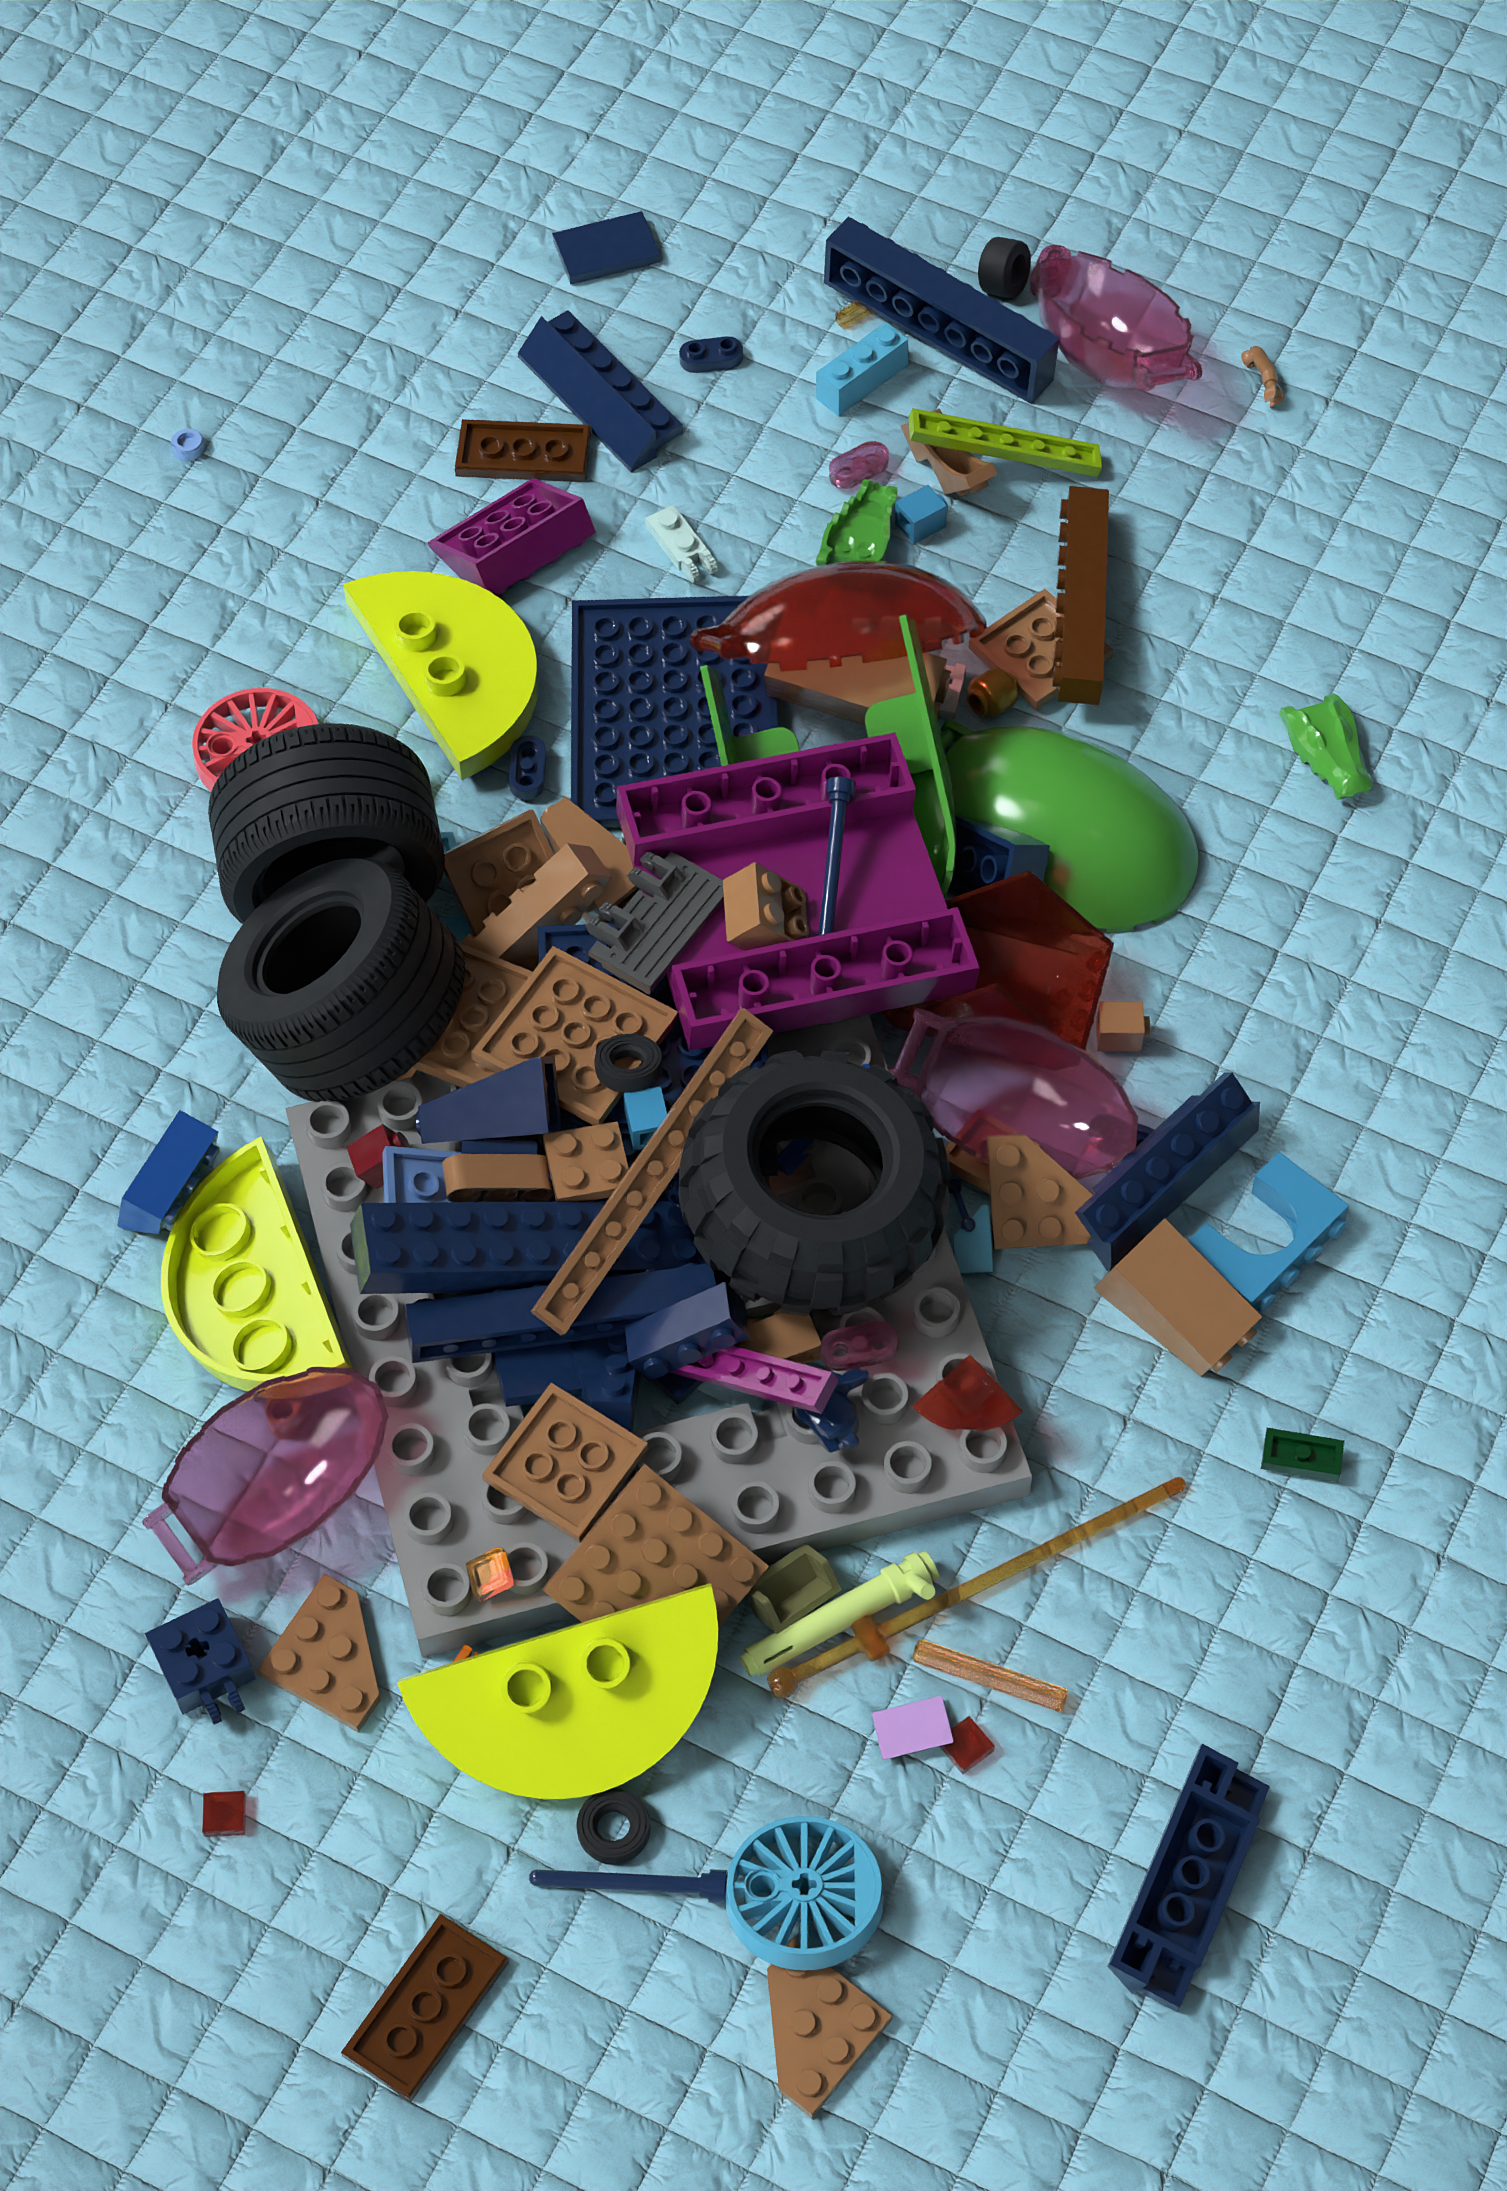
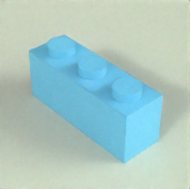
(862, 368)

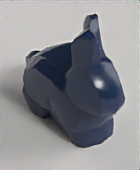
(839, 1420)

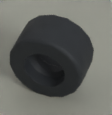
(1004, 267)

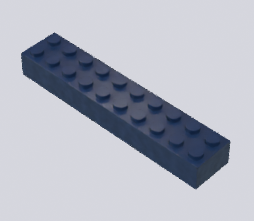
(499, 1244)

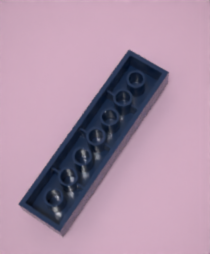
(940, 310)

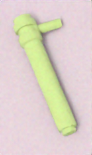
(893, 1585)

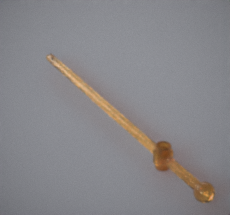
(872, 1636)

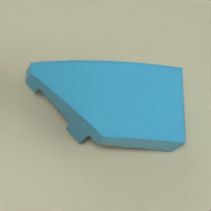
(974, 1248)

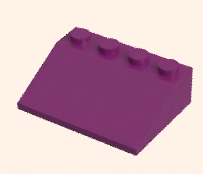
(515, 536)

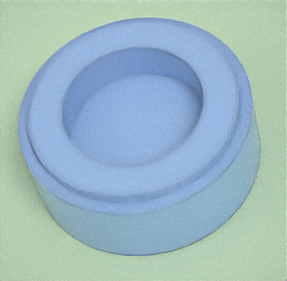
(188, 444)

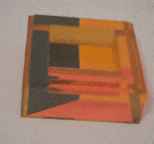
(490, 1574)

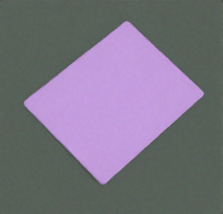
(912, 1727)

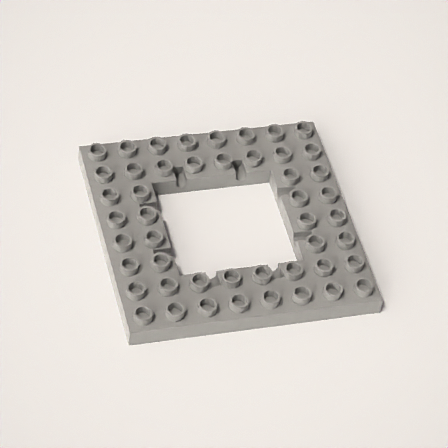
(745, 1469)

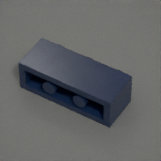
(686, 1331)

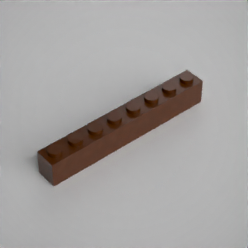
(1082, 596)

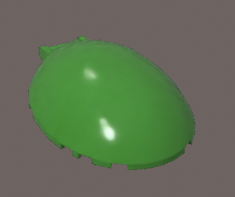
(1112, 832)

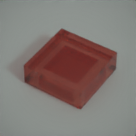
(968, 1745)
(224, 1813)

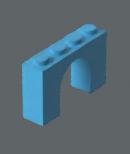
(1310, 1212)

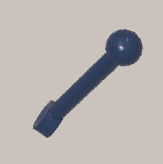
(967, 1223)

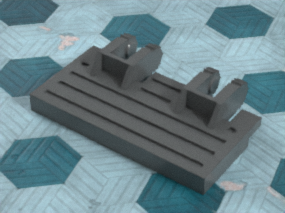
(656, 928)

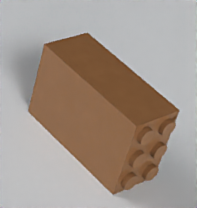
(855, 685)

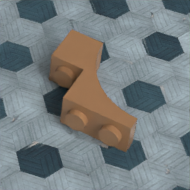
(955, 469)

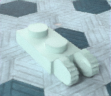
(680, 542)

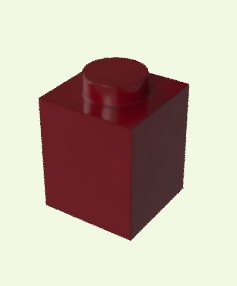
(368, 1150)

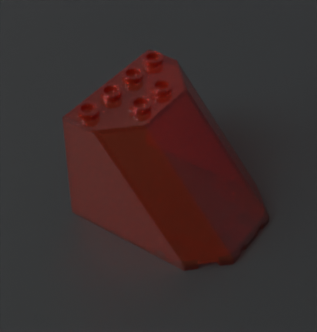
(1033, 960)

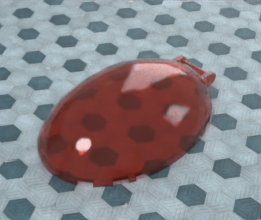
(842, 614)

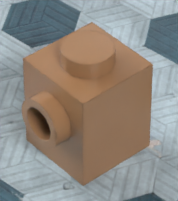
(1121, 1026)

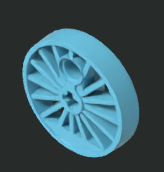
(826, 1890)

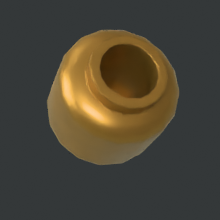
(992, 693)

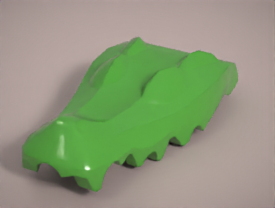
(861, 527)
(1330, 743)

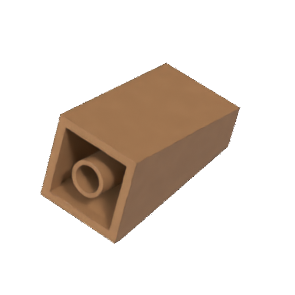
(570, 824)
(1180, 1300)

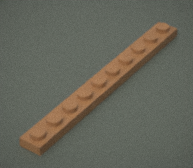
(646, 1177)

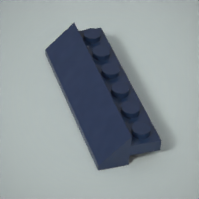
(599, 390)
(1167, 1168)
(1189, 1879)

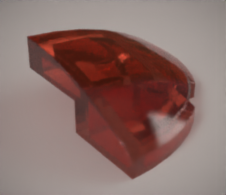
(967, 1400)

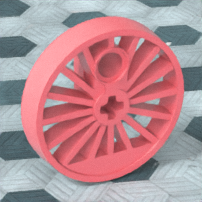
(227, 745)

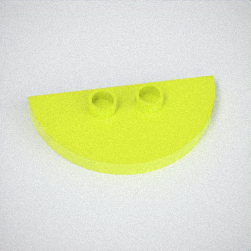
(455, 657)
(244, 1278)
(574, 1703)

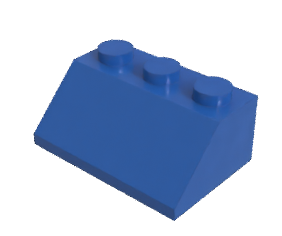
(168, 1175)

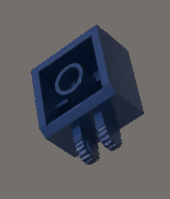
(222, 1670)

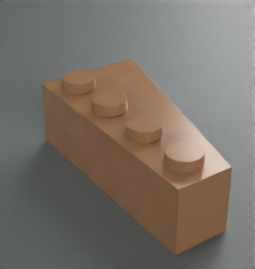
(556, 898)

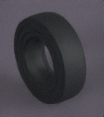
(628, 1079)
(620, 1850)

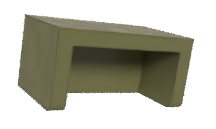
(792, 1588)

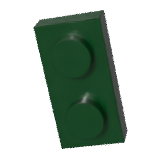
(1302, 1454)

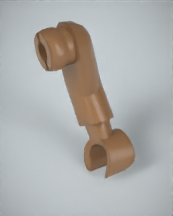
(1258, 357)

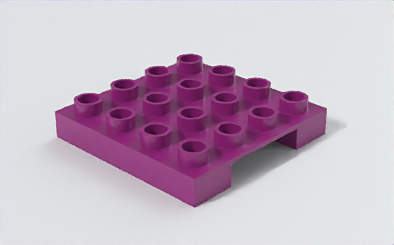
(891, 923)

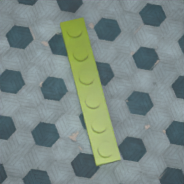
(1004, 442)

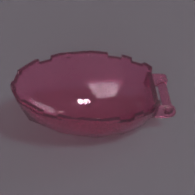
(1113, 323)
(1019, 1078)
(271, 1468)

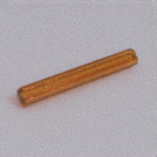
(990, 1675)

